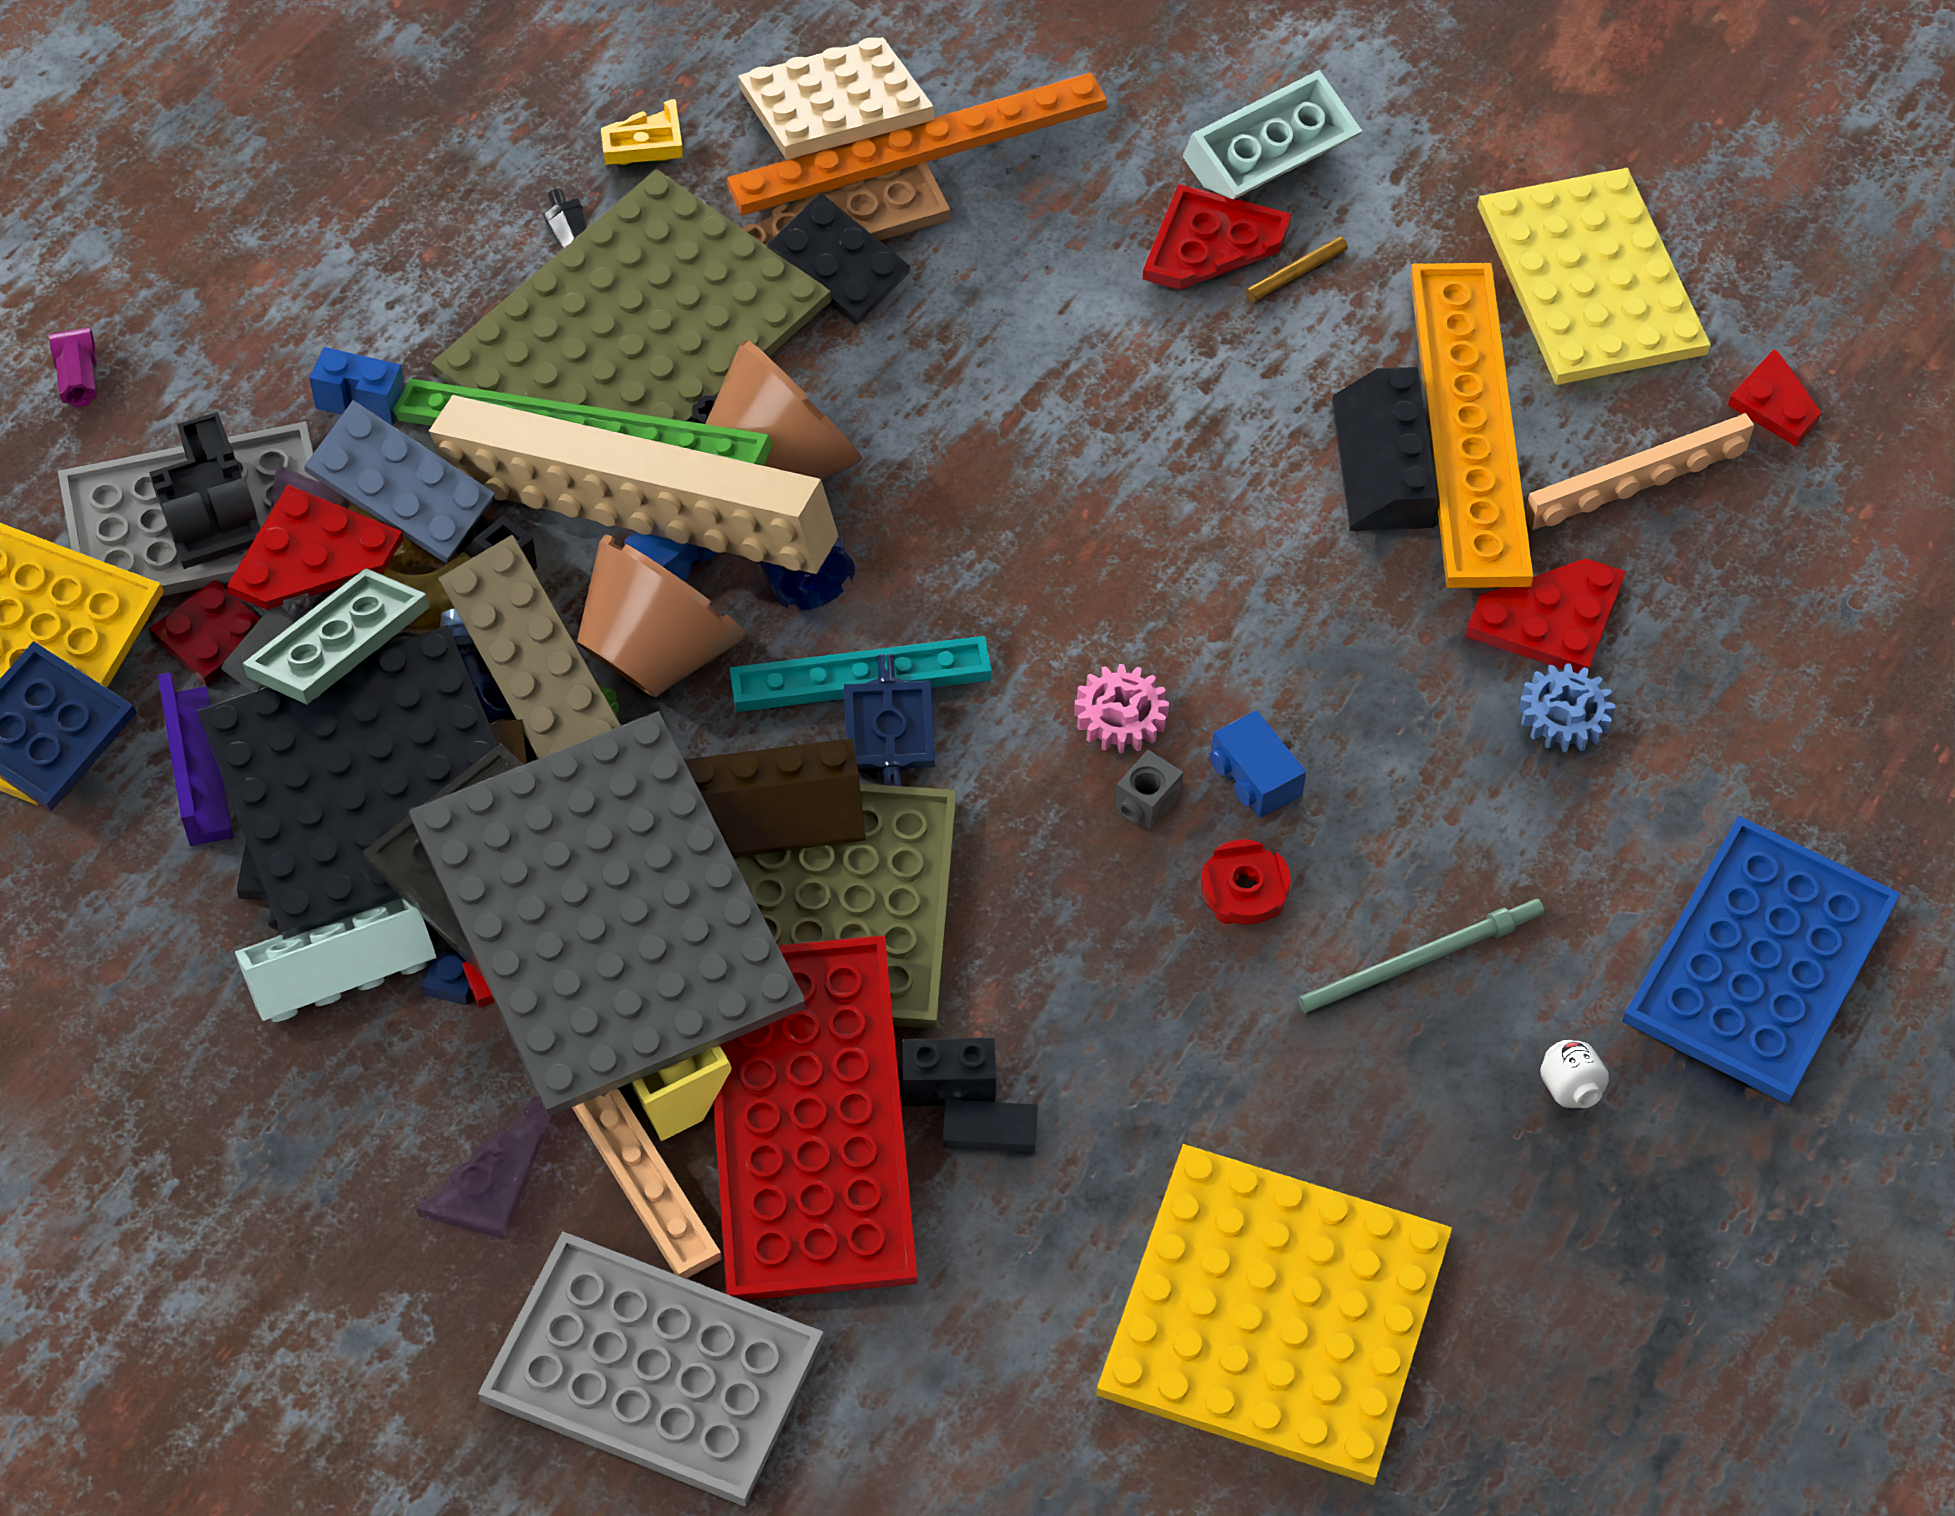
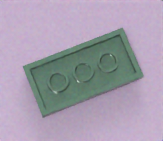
(336, 636)

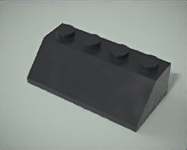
(1385, 451)

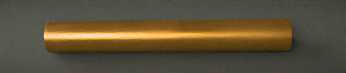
(1296, 269)

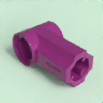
(73, 359)

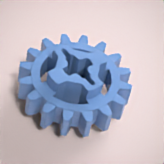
(1566, 707)

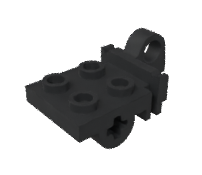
(206, 495)

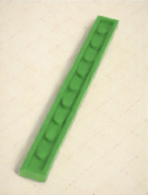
(424, 401)

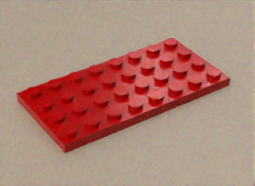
(817, 1136)

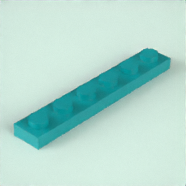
(824, 676)

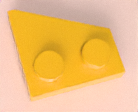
(643, 137)

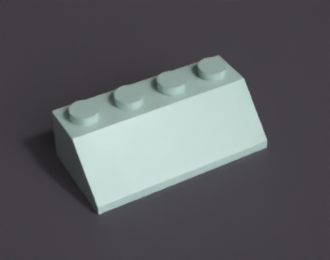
(1270, 137)
(335, 959)

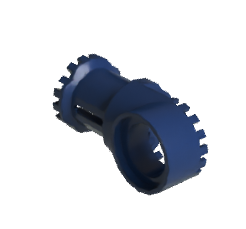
(484, 685)

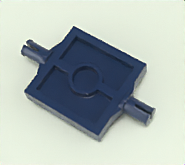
(890, 723)

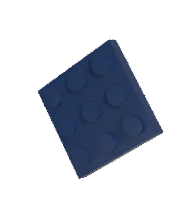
(54, 724)

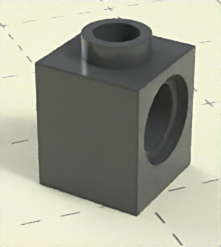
(1149, 775)

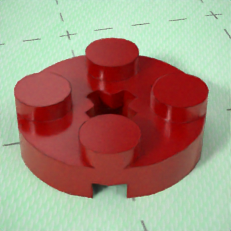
(1242, 905)

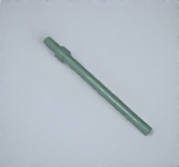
(1497, 924)

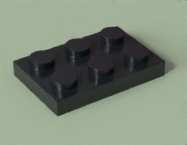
(840, 257)

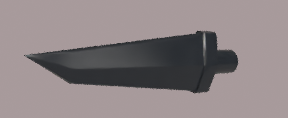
(565, 217)

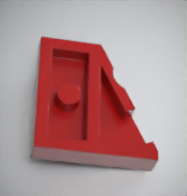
(1776, 400)

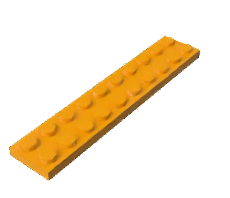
(1470, 426)

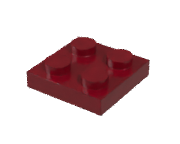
(205, 631)

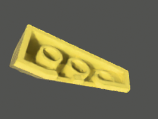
(682, 1092)

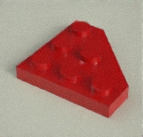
(1211, 236)
(310, 550)
(1554, 618)

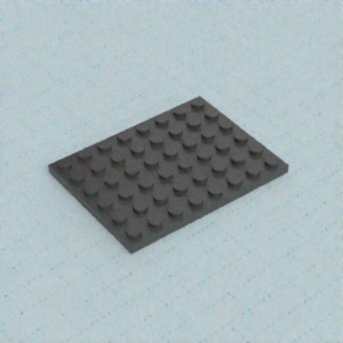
(605, 913)

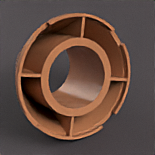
(767, 401)
(649, 621)

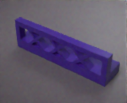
(196, 773)

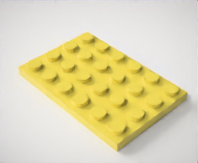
(1593, 276)

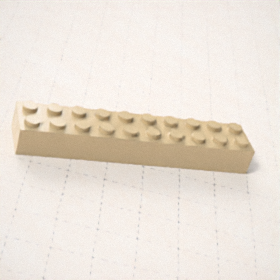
(639, 484)

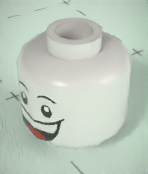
(1574, 1074)

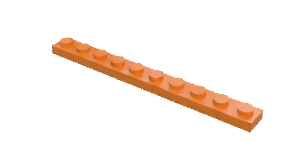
(916, 144)

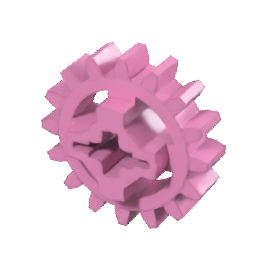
(1121, 708)

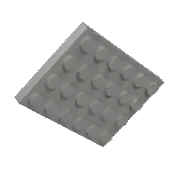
(120, 520)
(652, 1368)

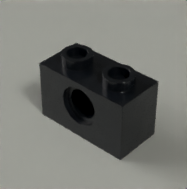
(948, 1070)

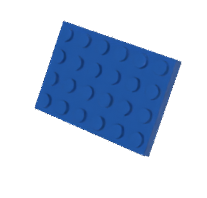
(1762, 959)

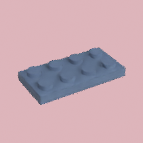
(399, 481)

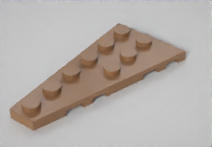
(881, 205)

